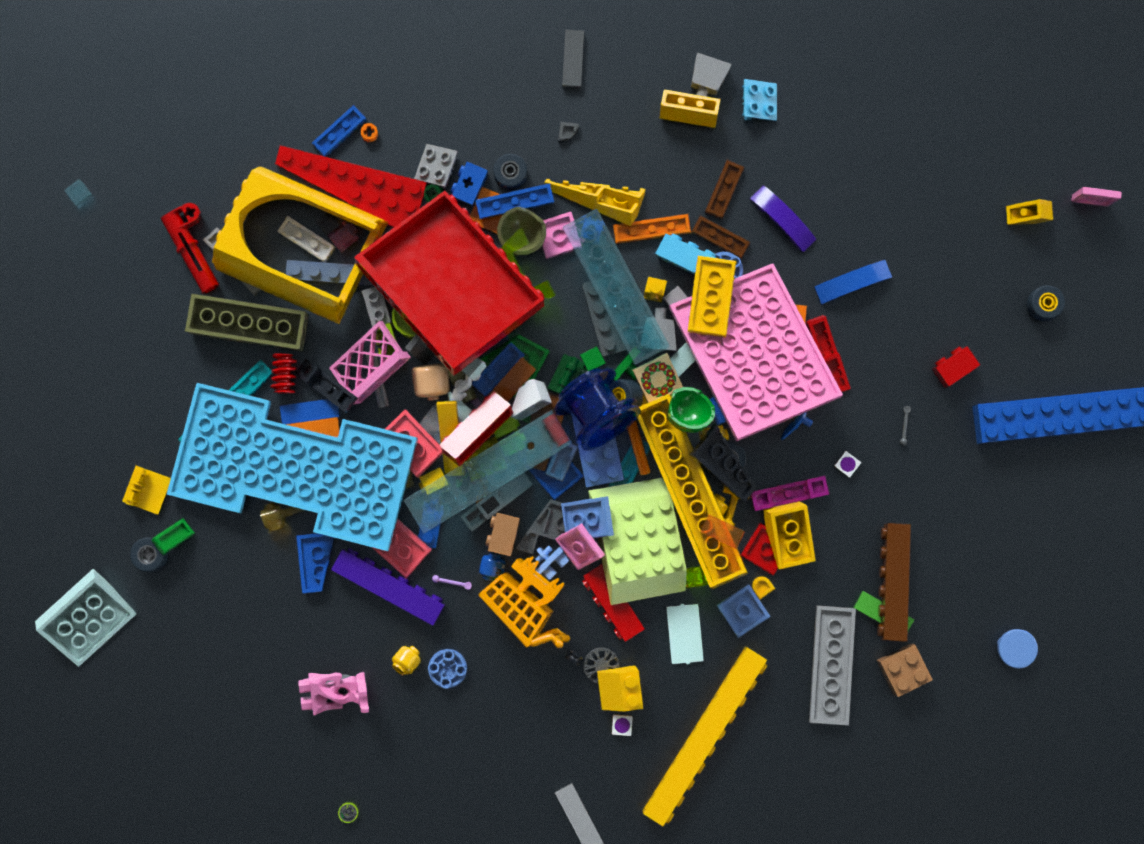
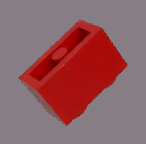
(956, 366)

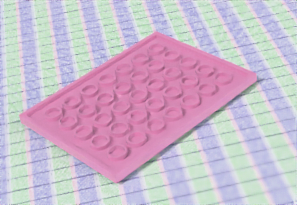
(768, 360)

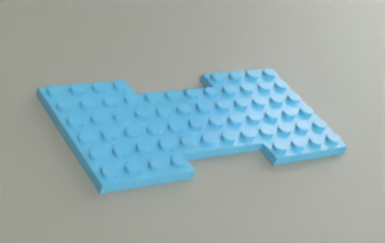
(347, 480)

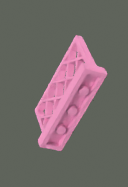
(381, 373)

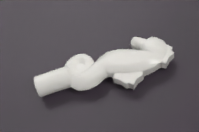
(462, 386)

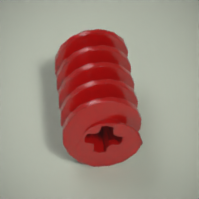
(283, 373)

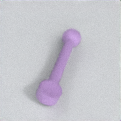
(467, 585)

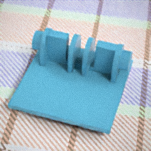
(759, 100)

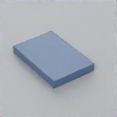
(592, 513)

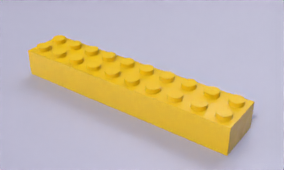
(689, 492)

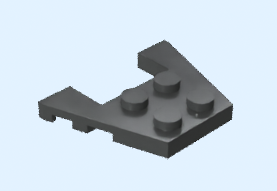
(547, 524)

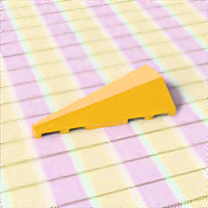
(614, 203)

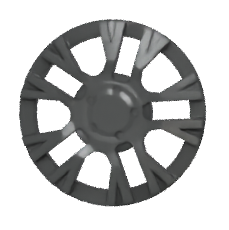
(600, 663)

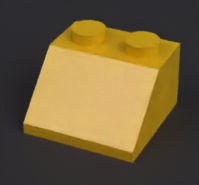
(620, 689)

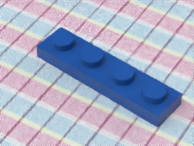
(524, 198)

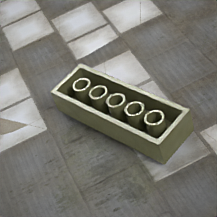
(247, 322)

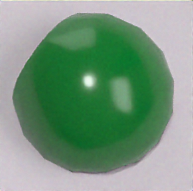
(690, 410)

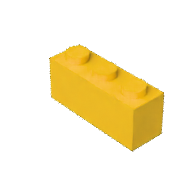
(689, 108)

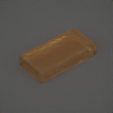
(722, 531)

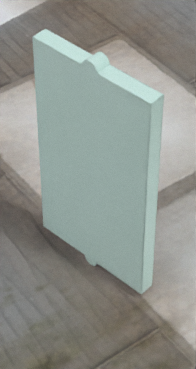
(685, 633)

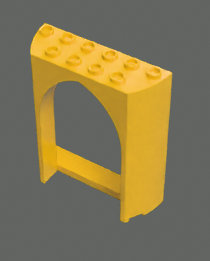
(236, 260)

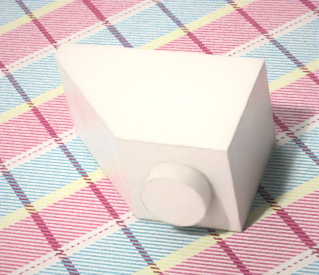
(530, 399)

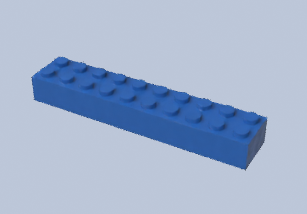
(1059, 415)

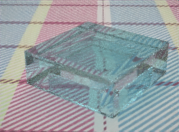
(78, 192)

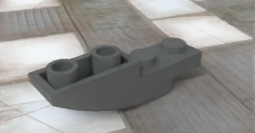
(495, 502)

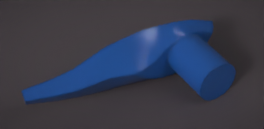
(795, 424)

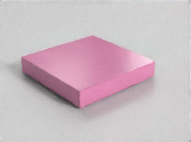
(1096, 196)
(555, 240)
(580, 546)

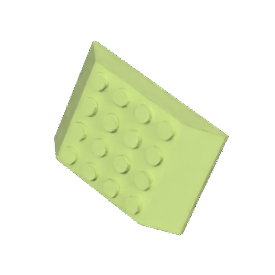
(646, 547)

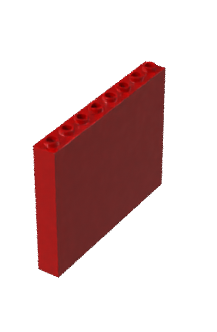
(449, 282)

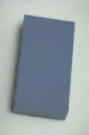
(560, 463)

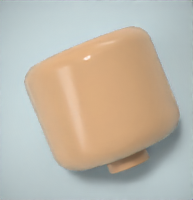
(431, 381)

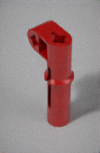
(176, 228)

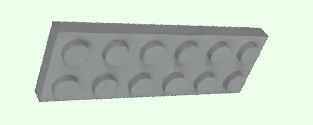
(832, 665)

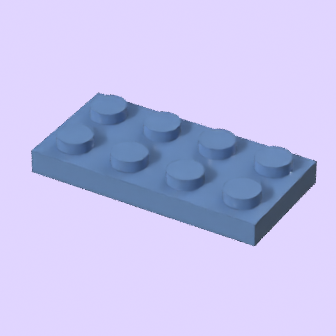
(600, 464)

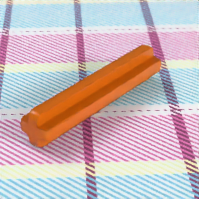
(638, 449)

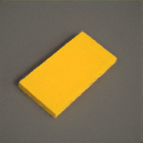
(711, 296)

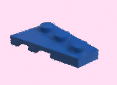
(314, 557)

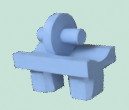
(558, 556)

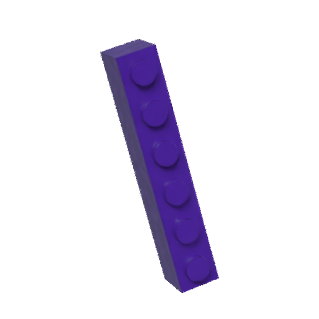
(388, 586)

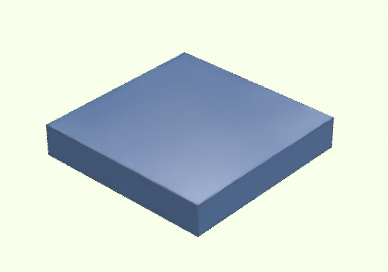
(743, 611)

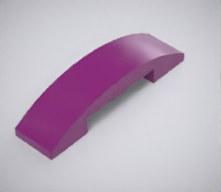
(789, 493)

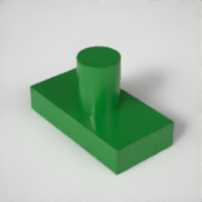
(627, 367)

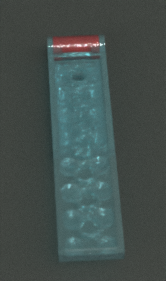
(487, 471)

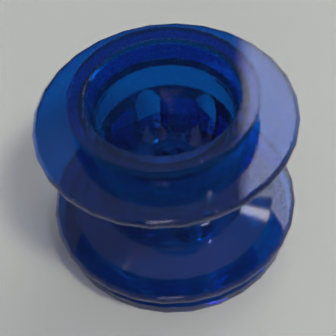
(596, 408)

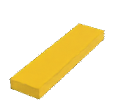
(448, 420)

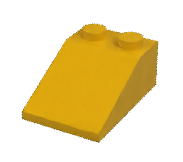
(790, 534)

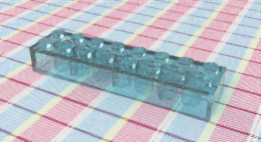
(615, 287)

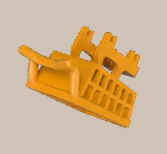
(533, 606)

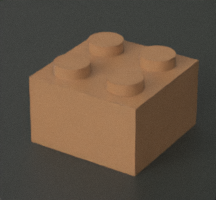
(503, 534)
(904, 670)

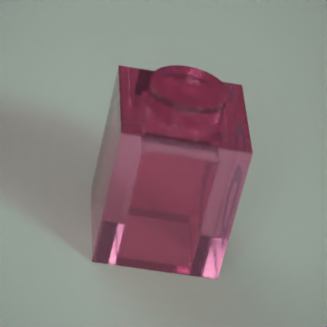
(343, 236)

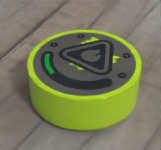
(348, 812)

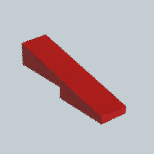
(823, 338)

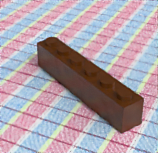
(894, 582)

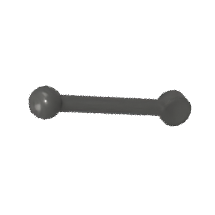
(906, 410)

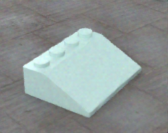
(84, 618)

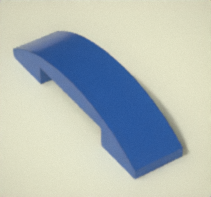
(852, 281)

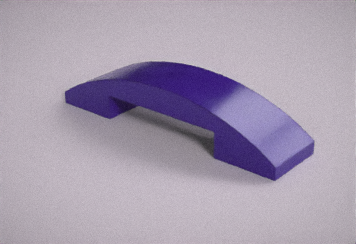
(784, 218)

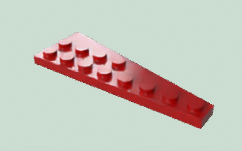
(368, 189)

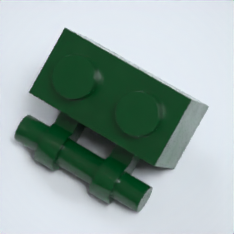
(566, 372)

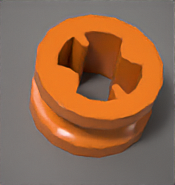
(373, 136)

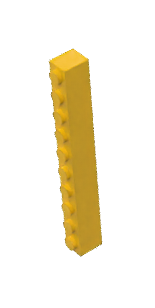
(704, 736)

